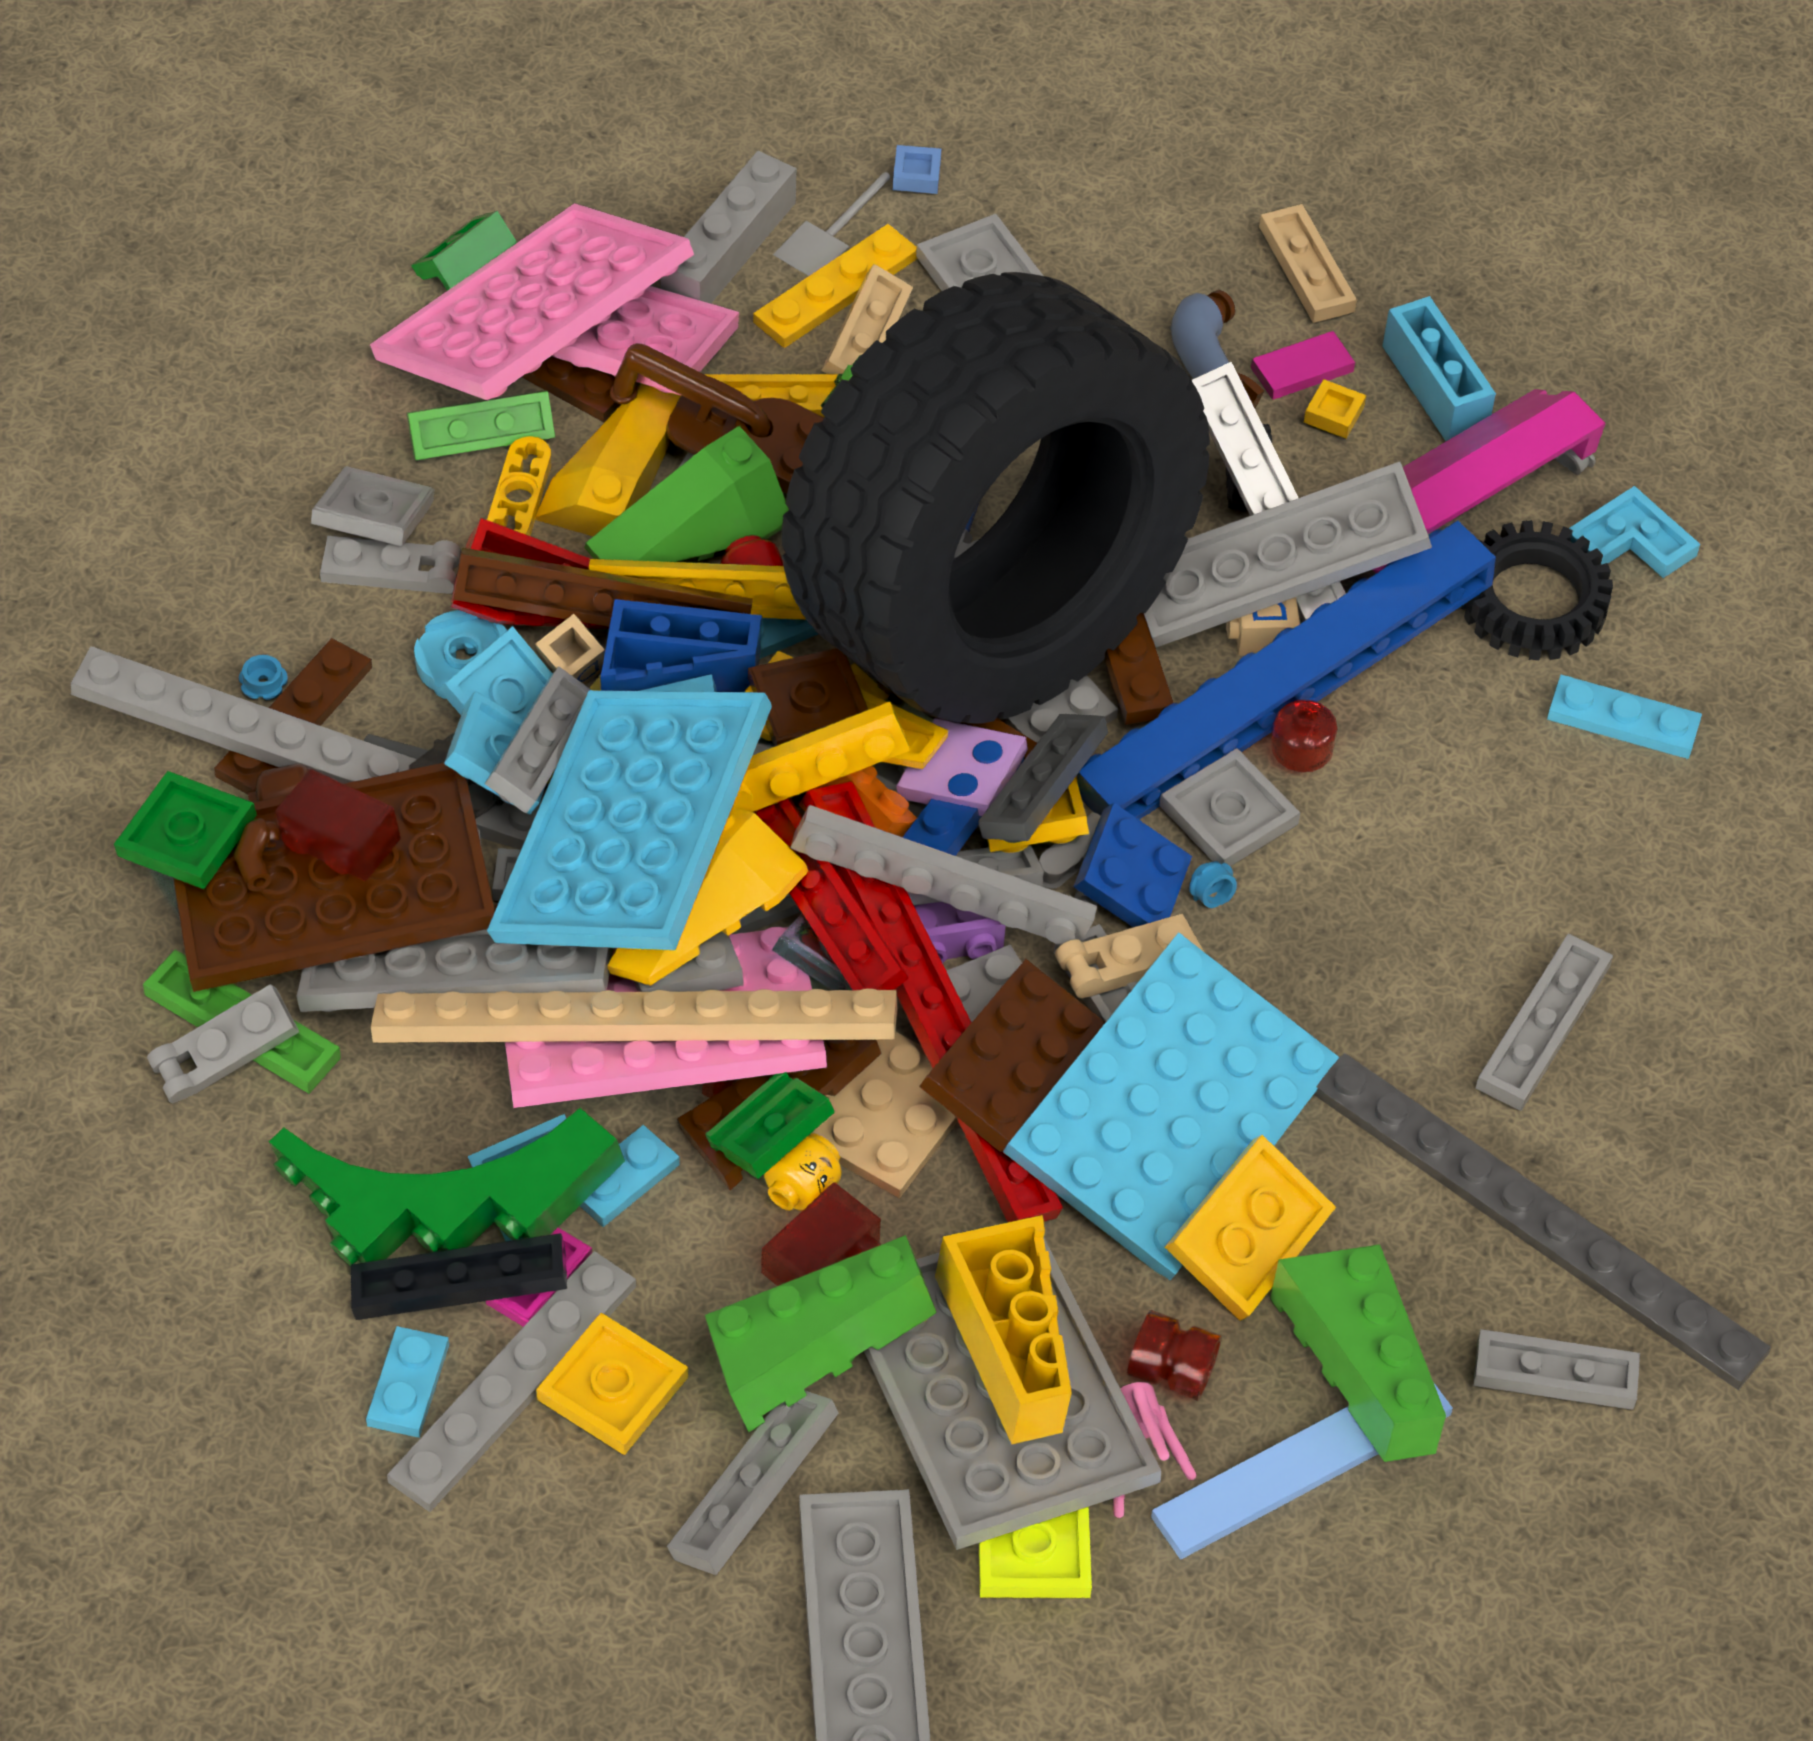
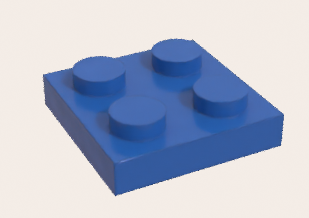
(1132, 869)

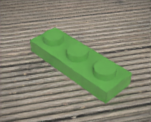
(479, 424)

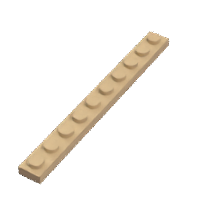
(635, 1016)

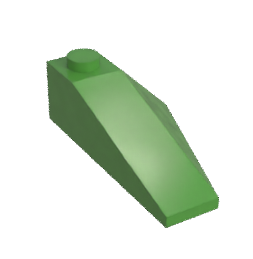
(699, 507)

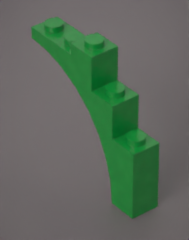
(448, 1210)

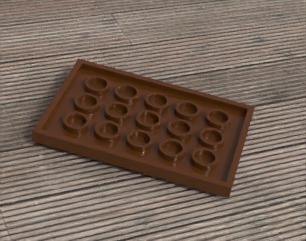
(314, 916)

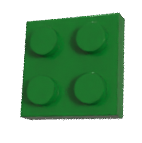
(185, 829)

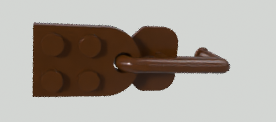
(714, 408)

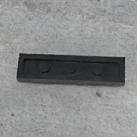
(458, 1276)

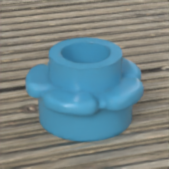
(262, 667)
(1213, 878)

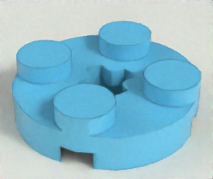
(443, 637)

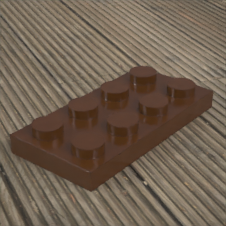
(1012, 1055)

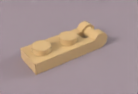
(1119, 956)

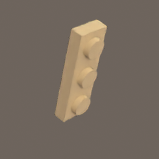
(1307, 263)
(871, 314)

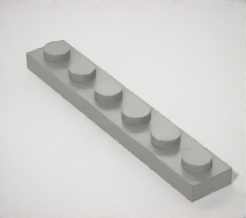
(942, 876)
(508, 1383)

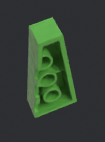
(816, 1326)
(1363, 1338)

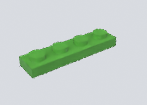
(299, 1060)

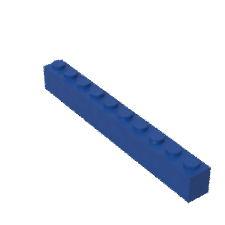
(1297, 665)

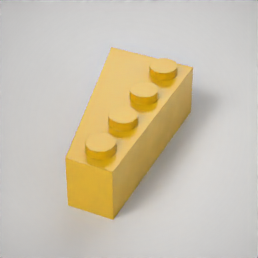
(1008, 1319)

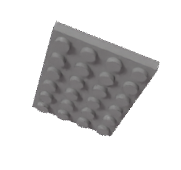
(962, 1449)

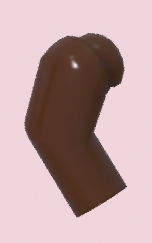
(249, 852)

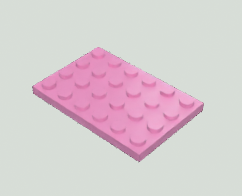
(532, 301)
(605, 1068)

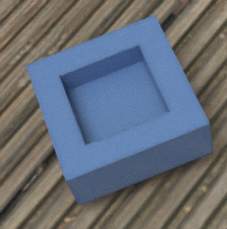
(917, 169)

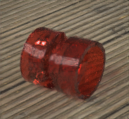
(1174, 1355)

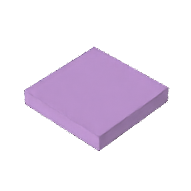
(957, 757)

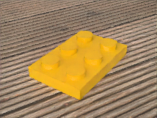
(1248, 1223)

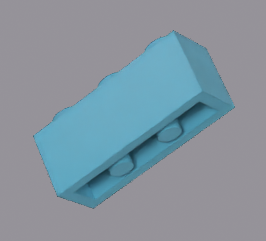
(1437, 367)

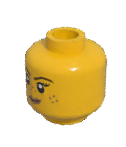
(804, 1173)

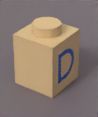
(1261, 627)
(573, 650)

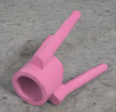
(1153, 1424)

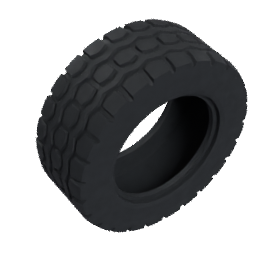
(924, 440)

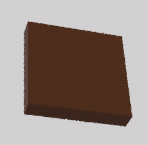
(807, 693)

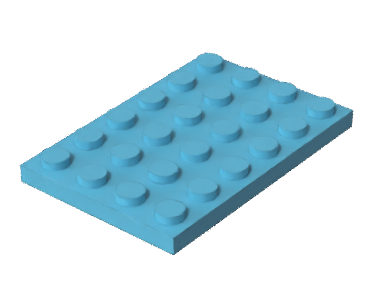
(630, 819)
(1169, 1100)

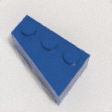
(671, 644)

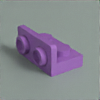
(960, 932)

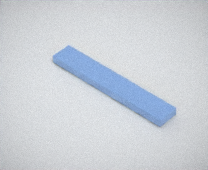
(1265, 1482)

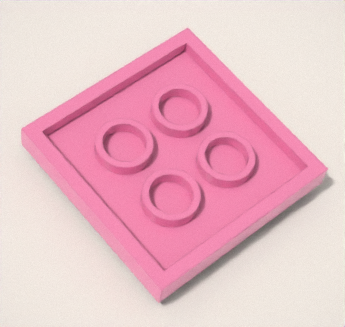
(662, 320)

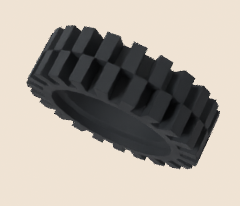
(1553, 551)

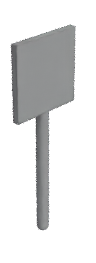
(812, 247)

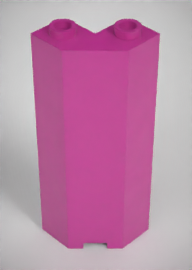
(1500, 453)

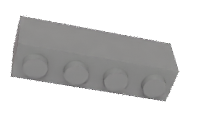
(734, 227)

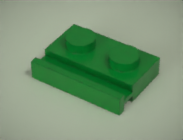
(770, 1123)

